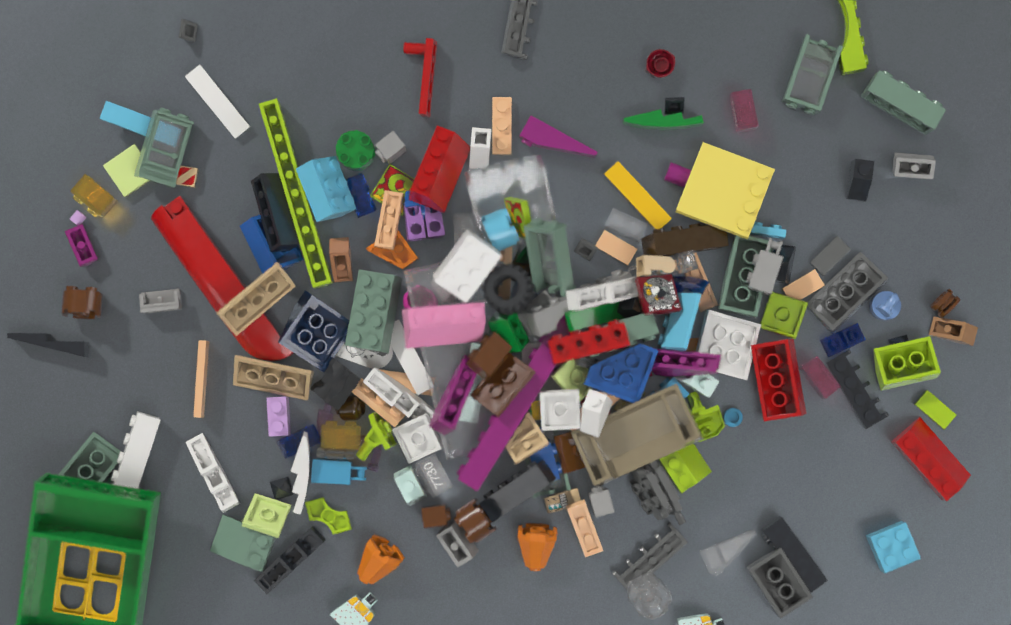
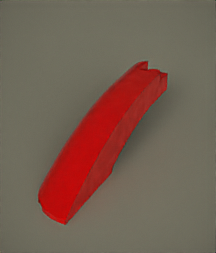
(214, 275)

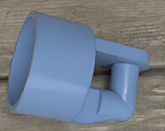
(885, 305)

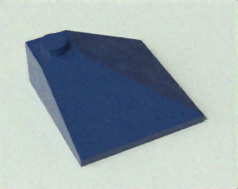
(314, 331)

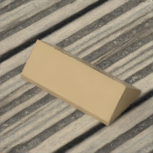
(256, 299)
(272, 377)

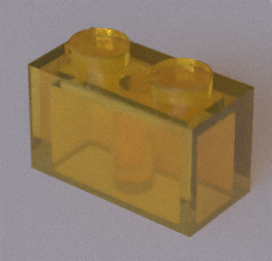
(93, 195)
(340, 436)

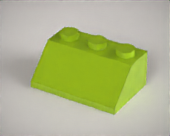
(906, 363)
(685, 467)

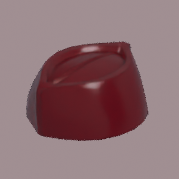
(660, 63)

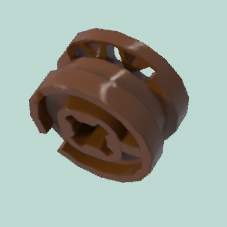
(945, 301)

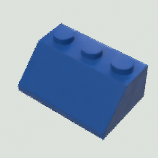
(257, 241)

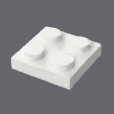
(560, 409)
(417, 438)

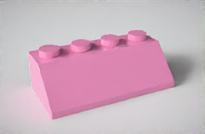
(443, 325)

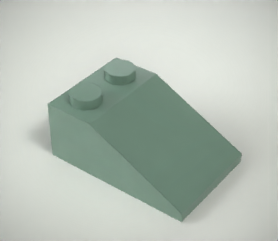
(93, 460)
(242, 544)

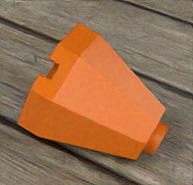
(536, 544)
(378, 560)

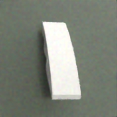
(217, 101)
(409, 360)
(397, 395)
(301, 467)
(212, 472)

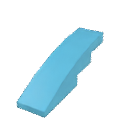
(125, 118)

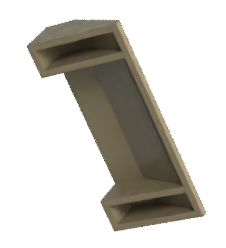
(638, 435)

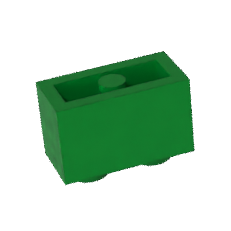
(509, 329)

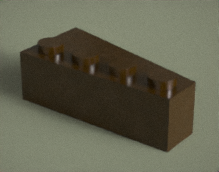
(682, 240)

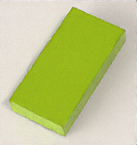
(935, 409)

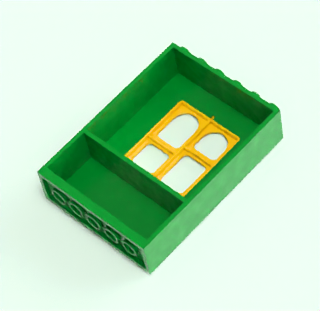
(95, 518)

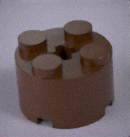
(82, 303)
(474, 521)

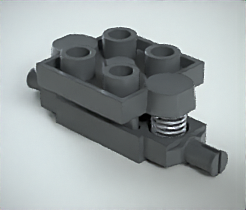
(656, 492)

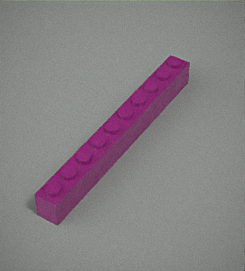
(502, 428)

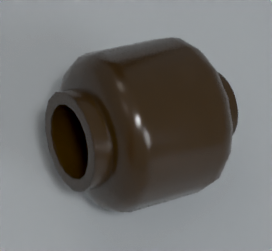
(351, 409)

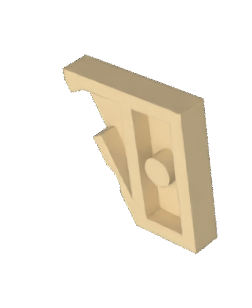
(526, 440)

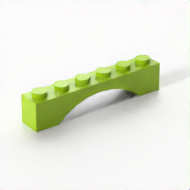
(852, 55)

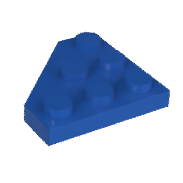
(623, 373)

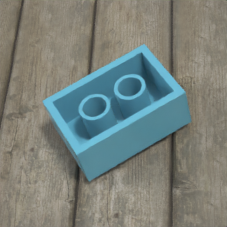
(326, 188)

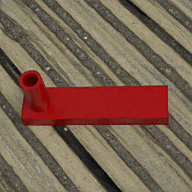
(429, 51)

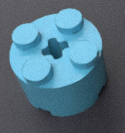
(498, 229)

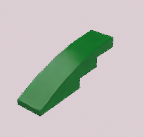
(657, 121)
(592, 316)

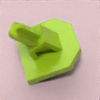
(708, 420)
(379, 434)

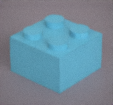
(893, 547)

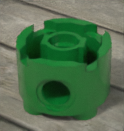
(355, 150)

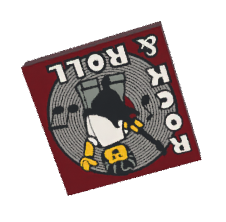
(658, 294)

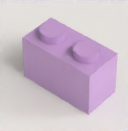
(278, 416)

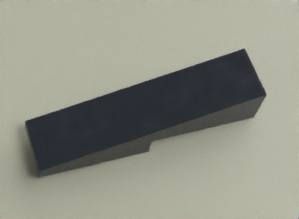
(42, 339)

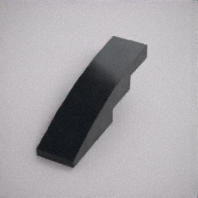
(289, 560)

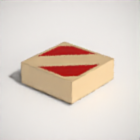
(187, 176)

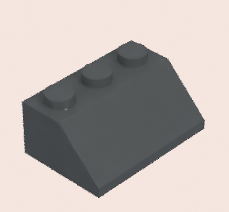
(779, 582)

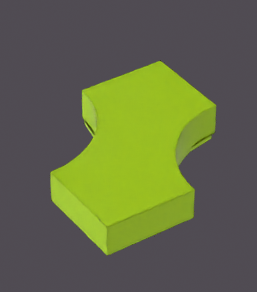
(320, 511)

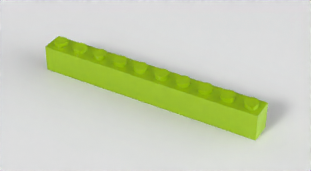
(295, 194)

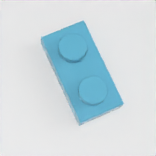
(773, 231)

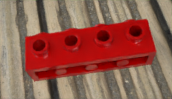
(588, 343)

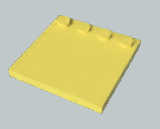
(725, 190)

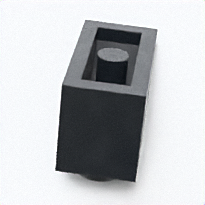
(860, 179)
(785, 270)

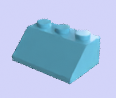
(680, 324)

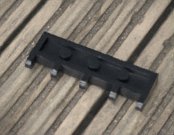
(855, 390)

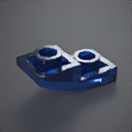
(360, 192)
(694, 284)
(842, 340)
(290, 444)

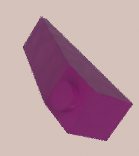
(544, 136)
(685, 363)
(454, 398)

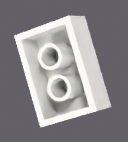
(466, 266)

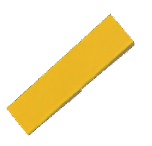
(637, 196)

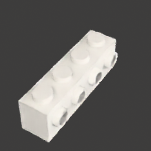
(136, 451)

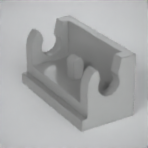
(160, 301)

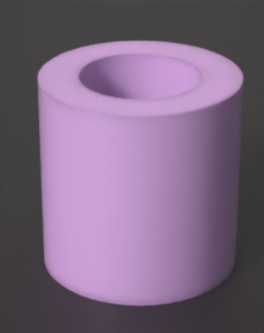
(78, 217)

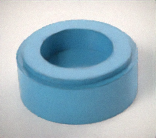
(732, 417)

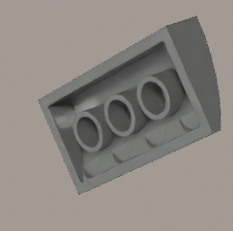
(846, 292)

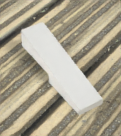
(601, 294)

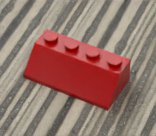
(439, 170)
(778, 379)
(931, 459)

